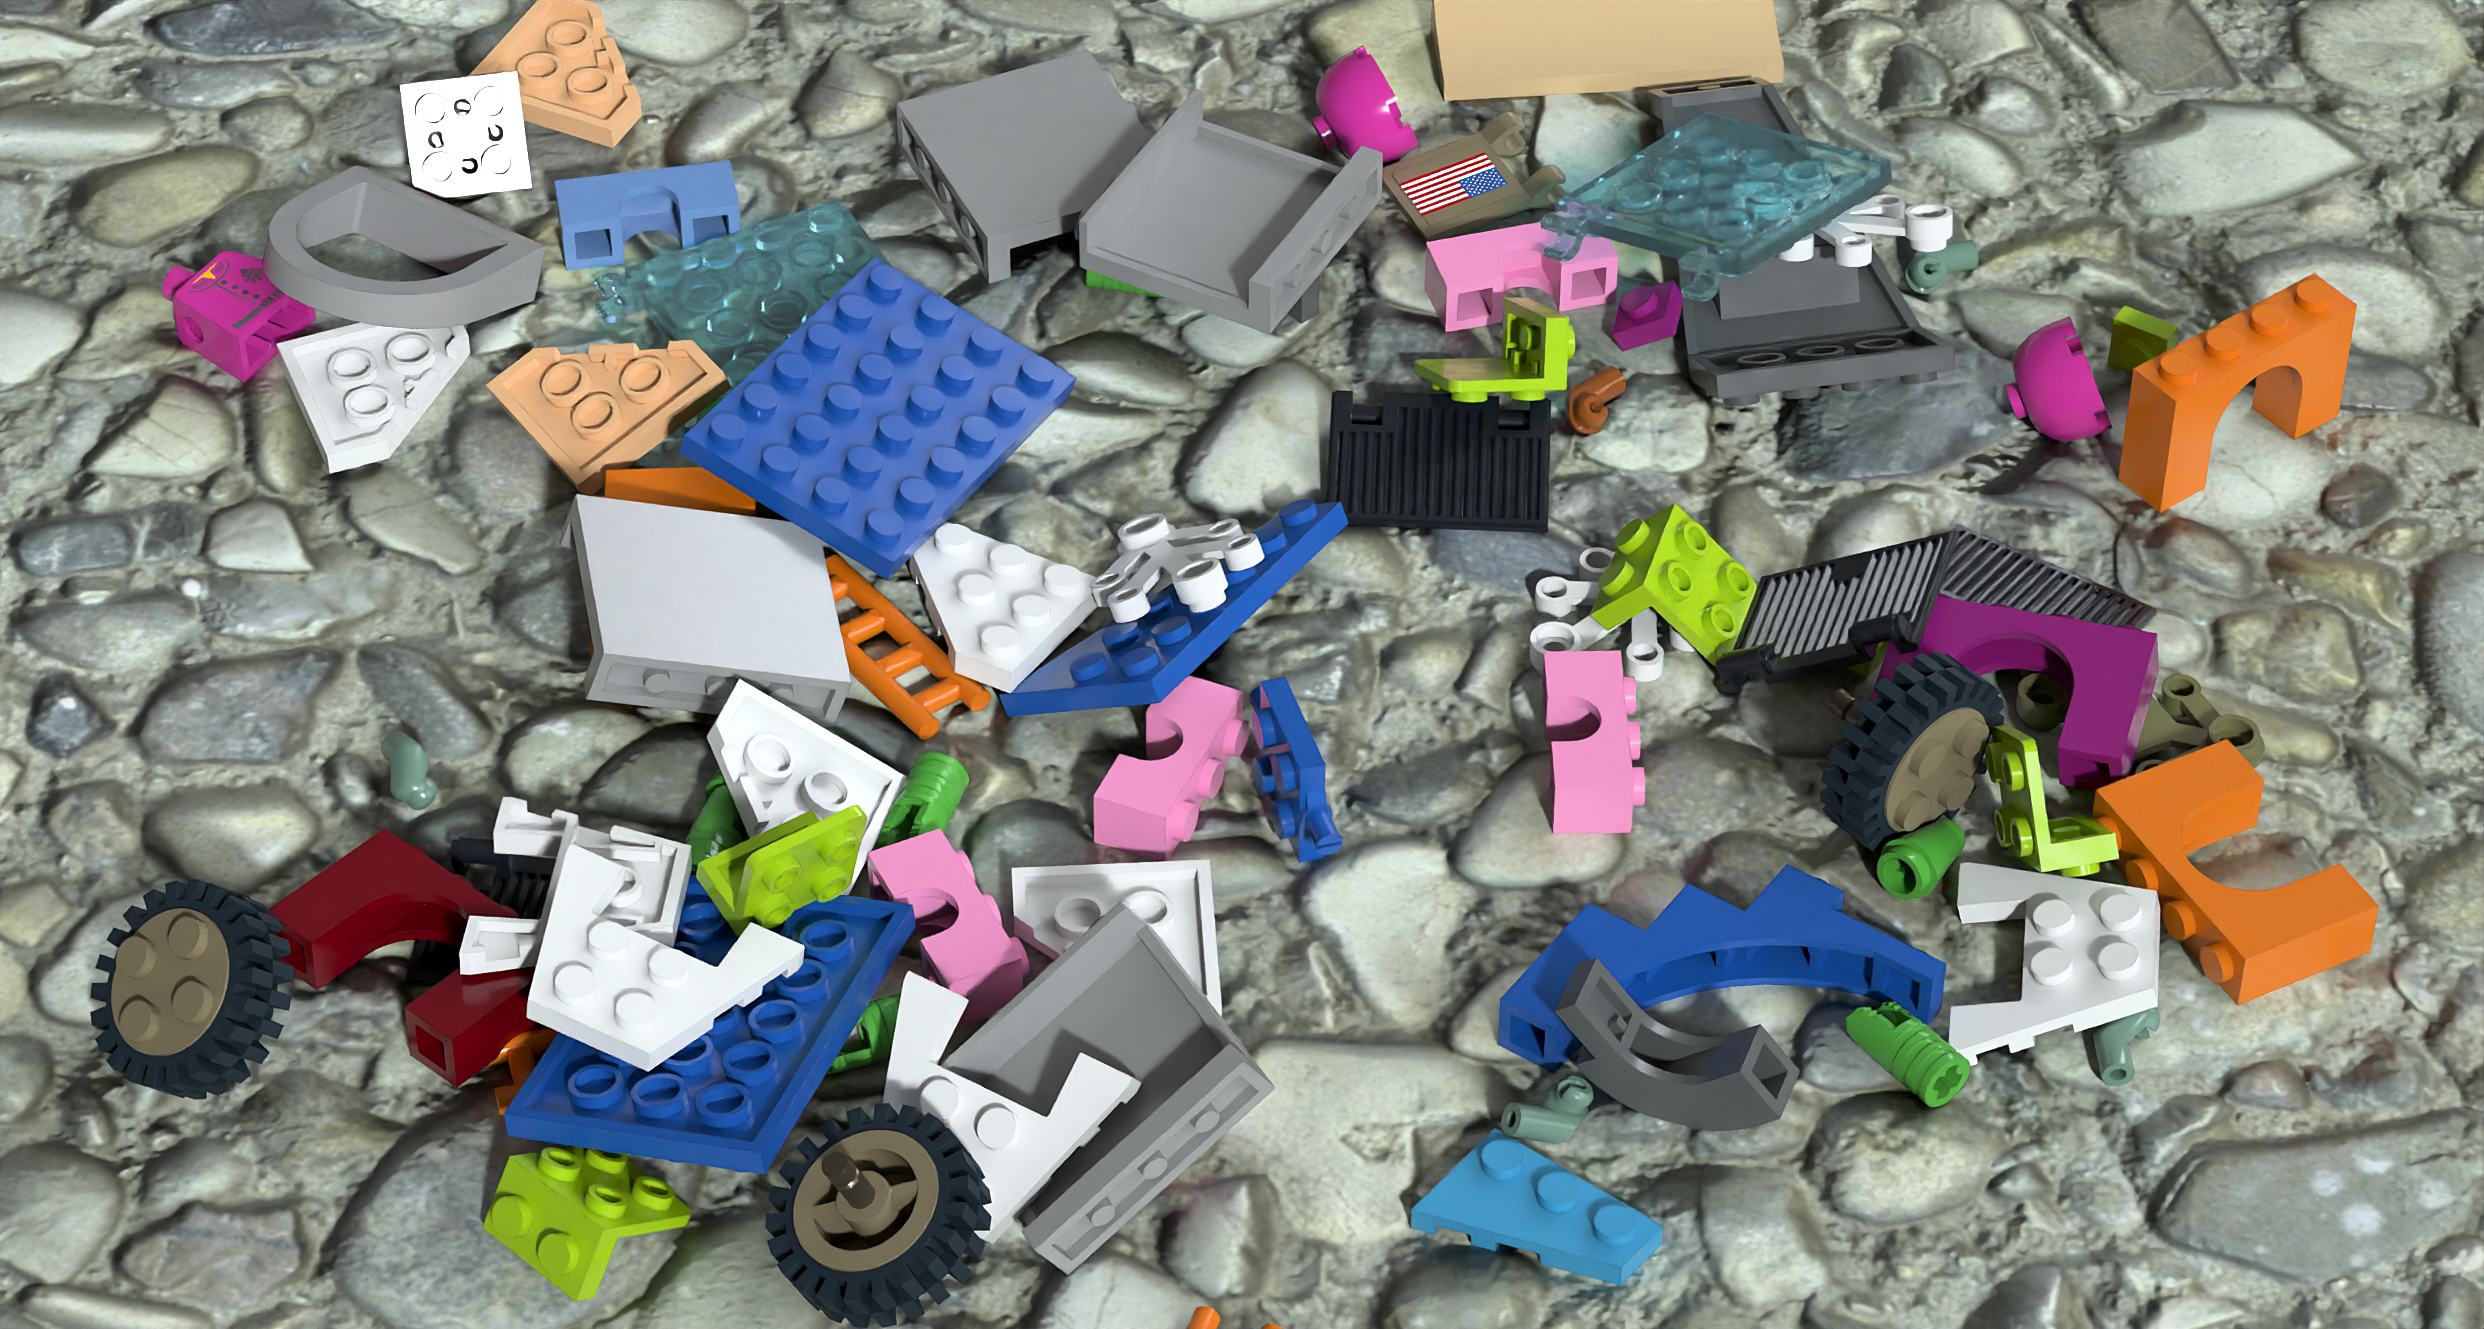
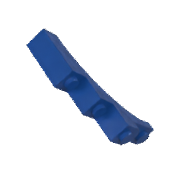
(1705, 944)

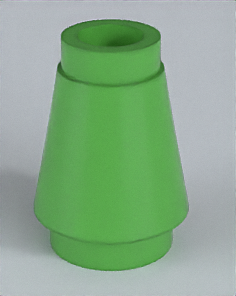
(1918, 860)

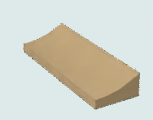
(1599, 45)

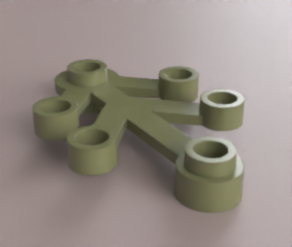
(2045, 703)

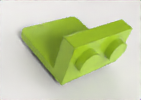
(1532, 359)
(1682, 576)
(2063, 843)
(784, 868)
(570, 1208)

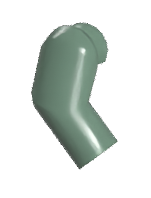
(1929, 269)
(408, 771)
(2113, 1040)
(1554, 1117)

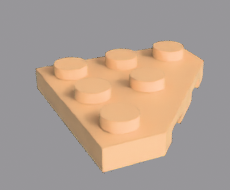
(568, 71)
(606, 403)

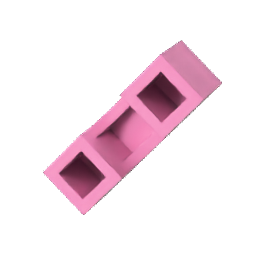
(1473, 271)
(1591, 742)
(1157, 803)
(969, 944)

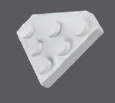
(368, 385)
(998, 603)
(789, 765)
(1173, 897)

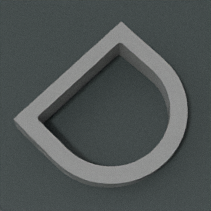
(485, 262)

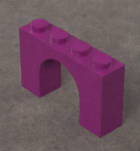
(2099, 666)

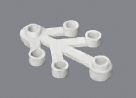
(1923, 224)
(1184, 555)
(1564, 637)

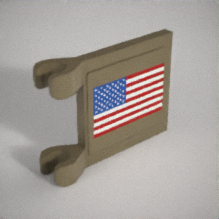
(1468, 183)

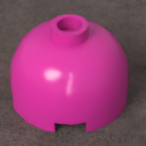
(1360, 109)
(2057, 385)

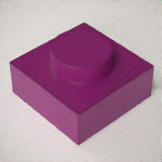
(1647, 315)

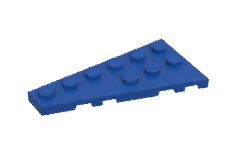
(1153, 654)

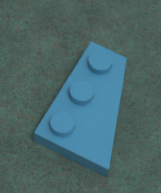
(1535, 1205)

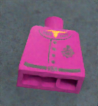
(233, 313)

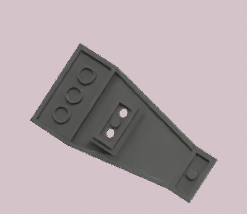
(1793, 320)

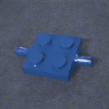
(1291, 772)

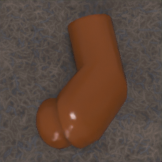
(1586, 400)

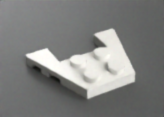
(646, 903)
(2084, 959)
(629, 989)
(1008, 1141)

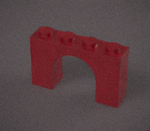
(398, 894)

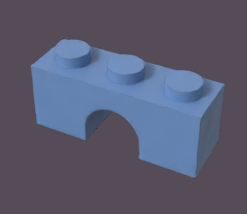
(609, 209)

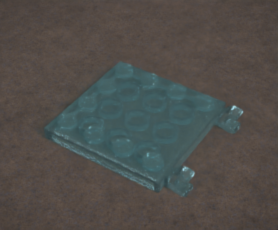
(1717, 198)
(745, 288)

